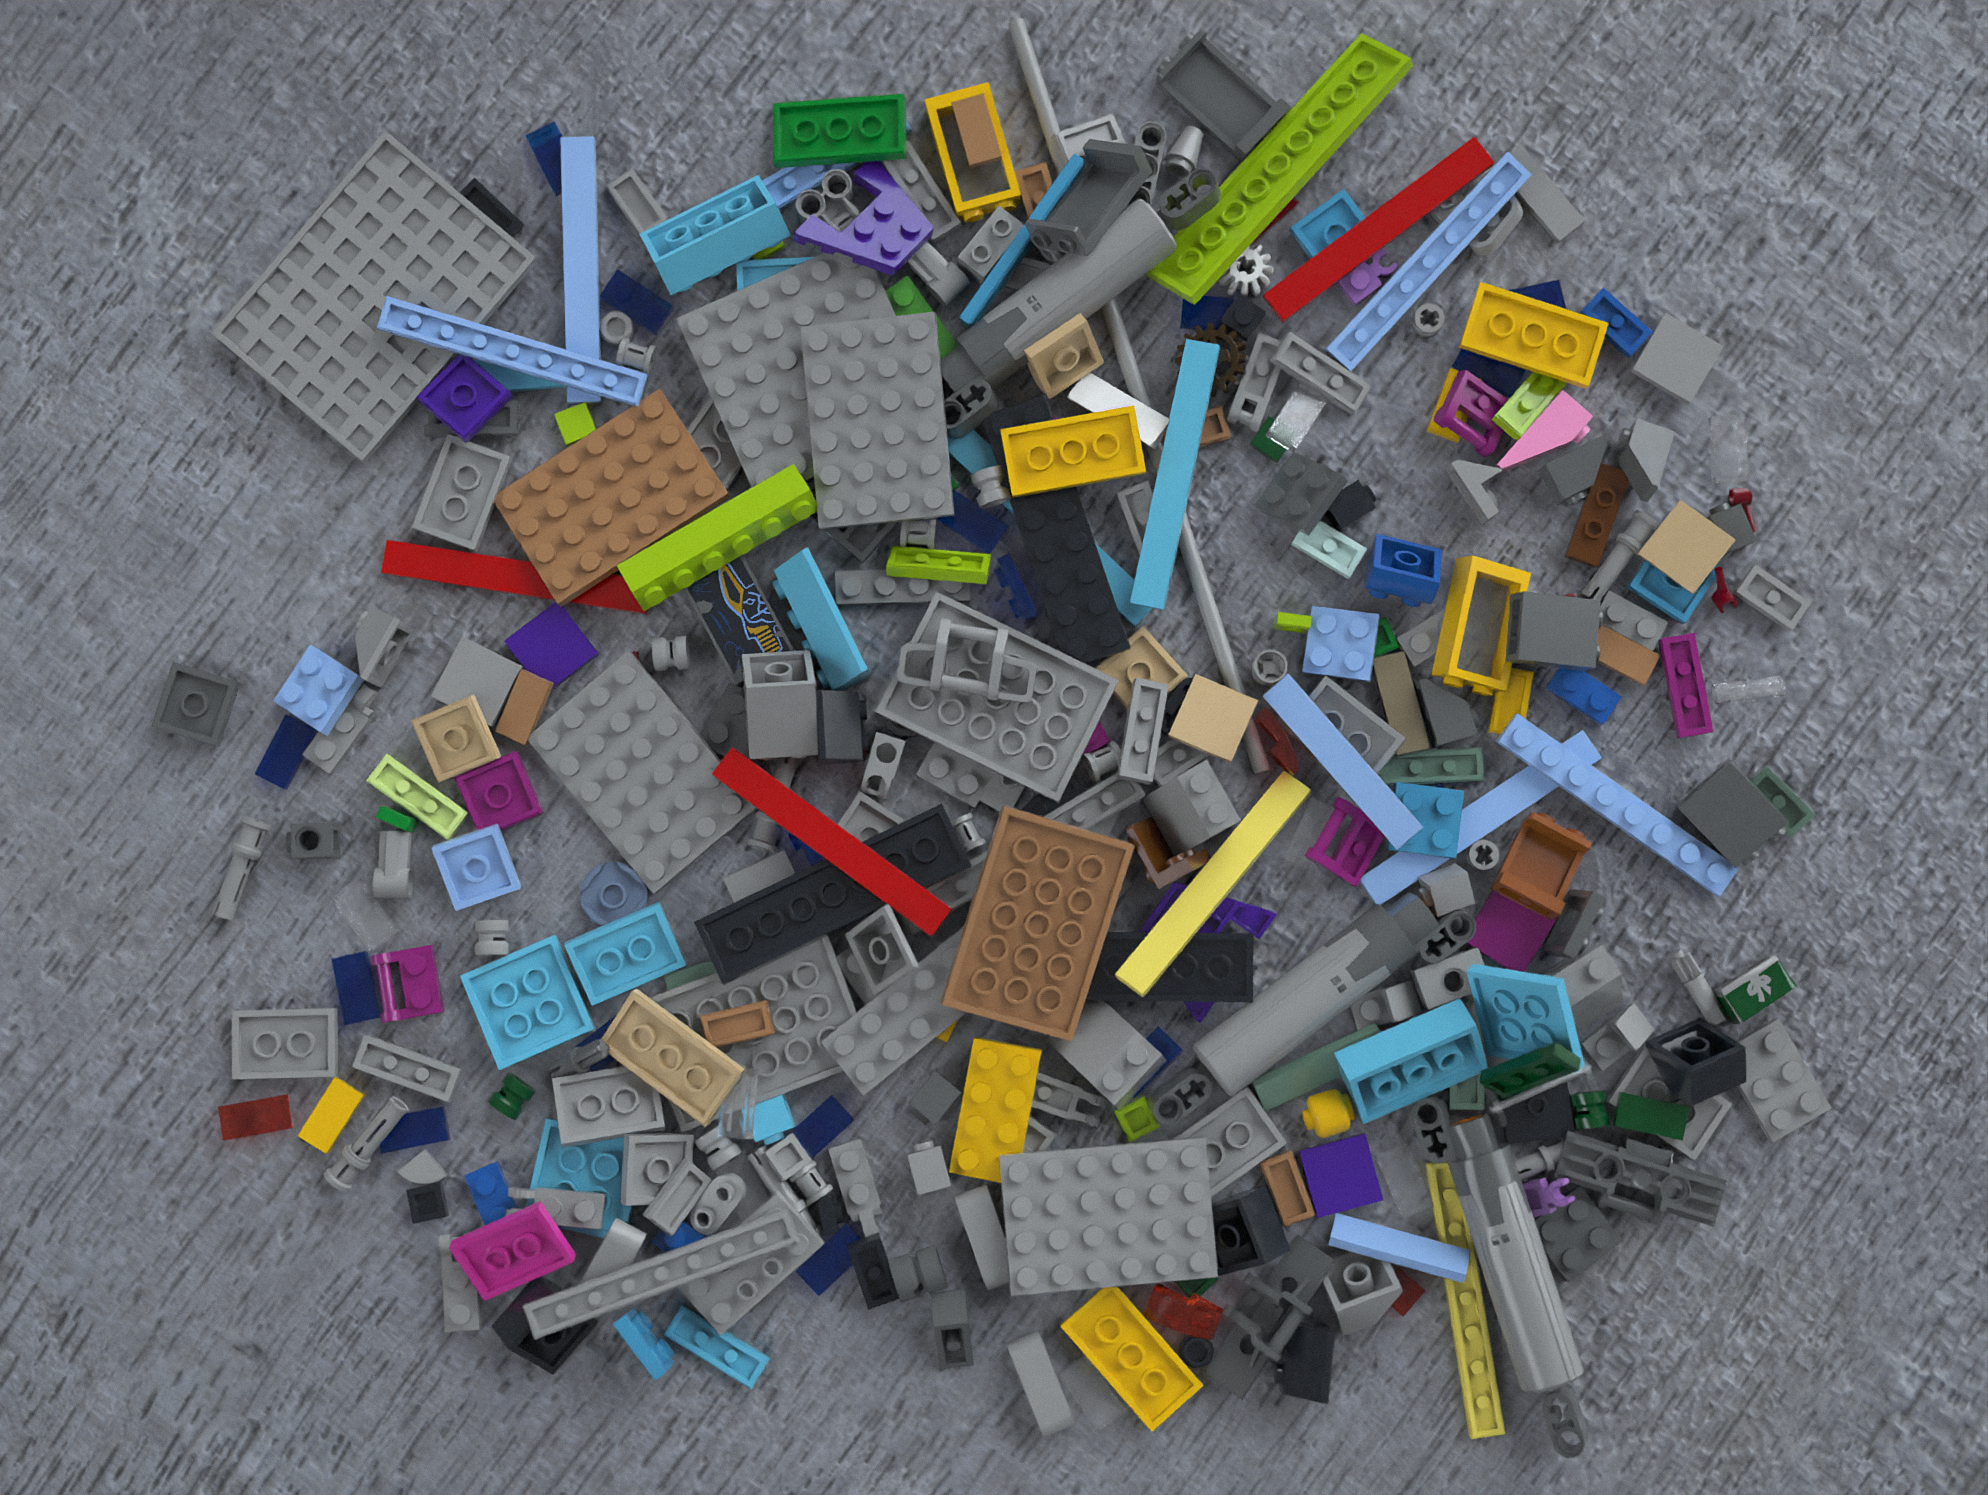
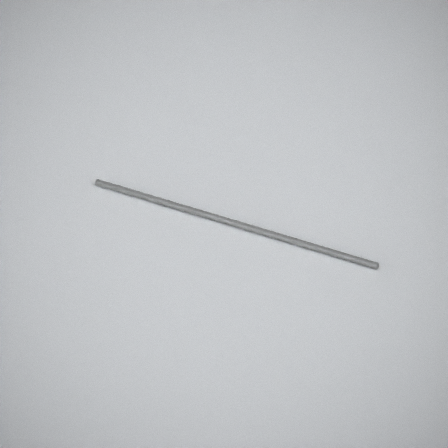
(1137, 391)

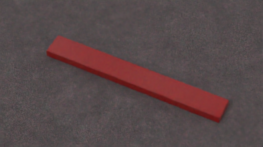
(1378, 229)
(495, 575)
(832, 842)

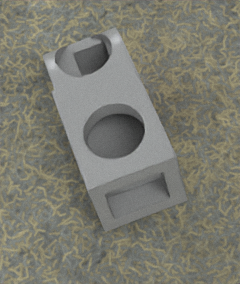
(882, 765)

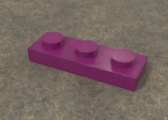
(1685, 685)

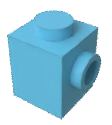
(772, 1119)

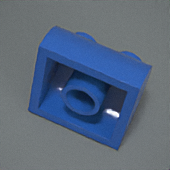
(1403, 570)

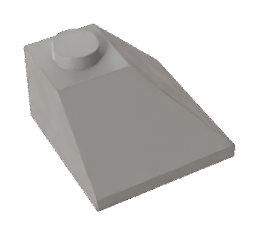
(379, 644)
(881, 949)
(1359, 1290)

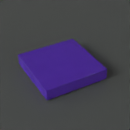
(464, 397)
(552, 645)
(1340, 1175)

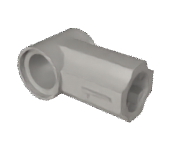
(941, 278)
(393, 875)

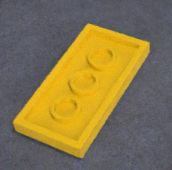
(1533, 335)
(1073, 451)
(994, 1107)
(1131, 1355)

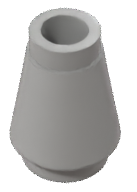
(1184, 154)

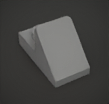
(1469, 480)
(1386, 1005)
(1617, 1037)

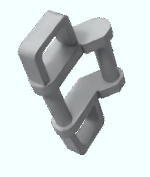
(991, 688)

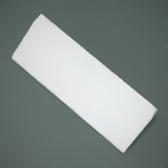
(1099, 396)

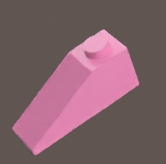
(1551, 431)

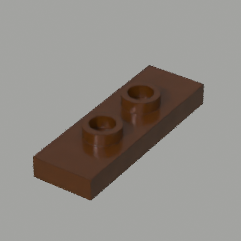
(1597, 516)

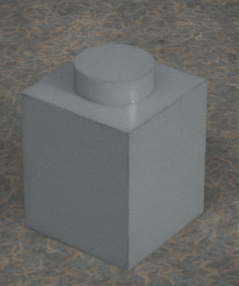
(1446, 890)
(929, 1167)

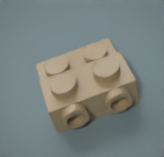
(1063, 356)

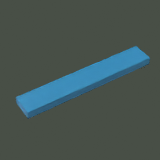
(1020, 244)

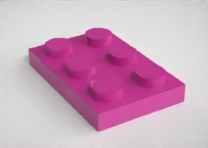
(512, 1251)

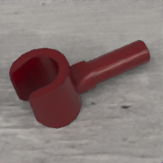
(1744, 497)
(1722, 594)

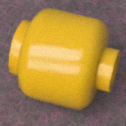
(1328, 1113)

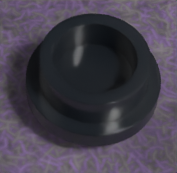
(1196, 1351)

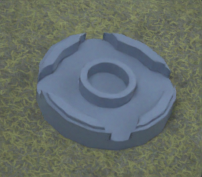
(612, 892)

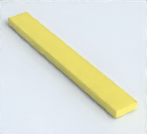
(1213, 884)
(1466, 1312)

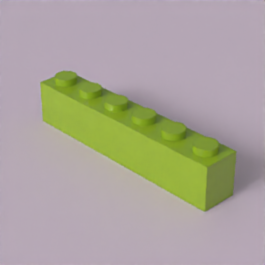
(718, 537)

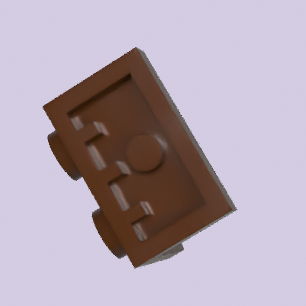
(1159, 861)

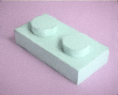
(1331, 548)

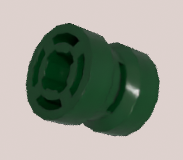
(511, 1096)
(1590, 1109)

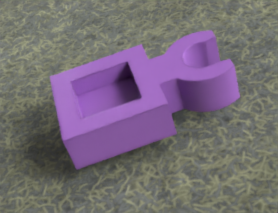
(1364, 279)
(1544, 1197)

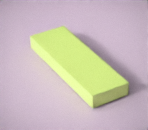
(418, 797)

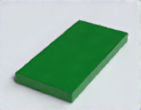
(839, 130)

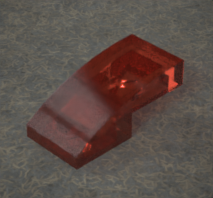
(1282, 751)
(255, 1117)
(1189, 1316)

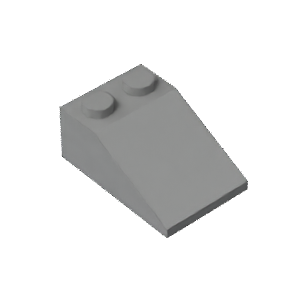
(1109, 1053)

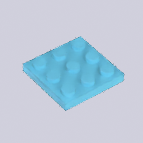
(527, 1002)
(1522, 1011)
(582, 1168)

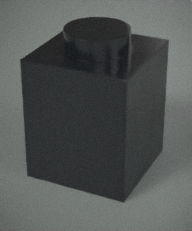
(1351, 506)

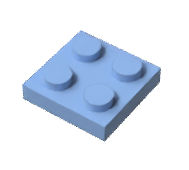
(1341, 644)
(318, 690)
(476, 867)

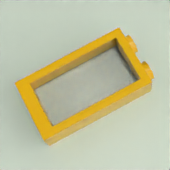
(978, 188)
(1476, 625)

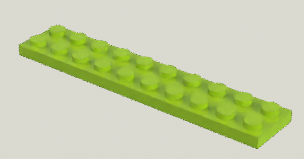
(1281, 166)

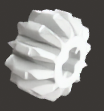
(1257, 275)

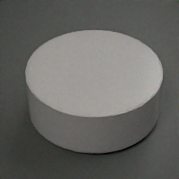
(615, 327)

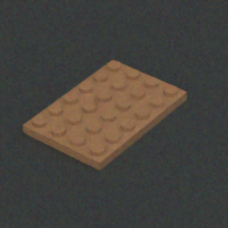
(610, 497)
(1037, 923)

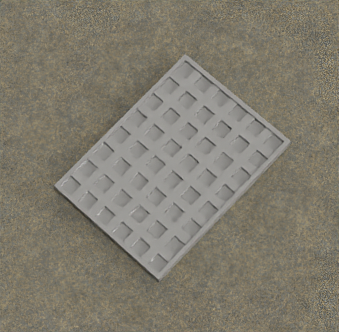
(319, 303)

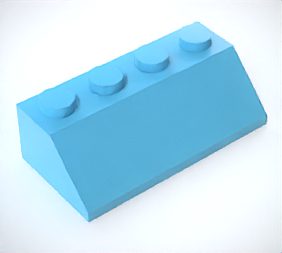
(715, 235)
(821, 622)
(1412, 1060)

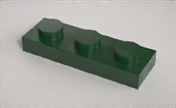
(1530, 1070)

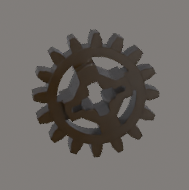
(1226, 358)

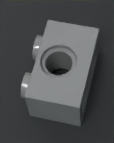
(989, 245)
(1430, 979)

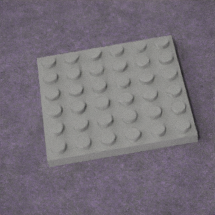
(755, 360)

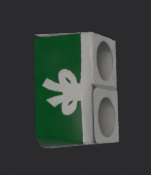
(1754, 989)

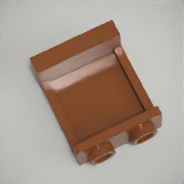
(1541, 865)

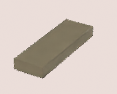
(1400, 701)

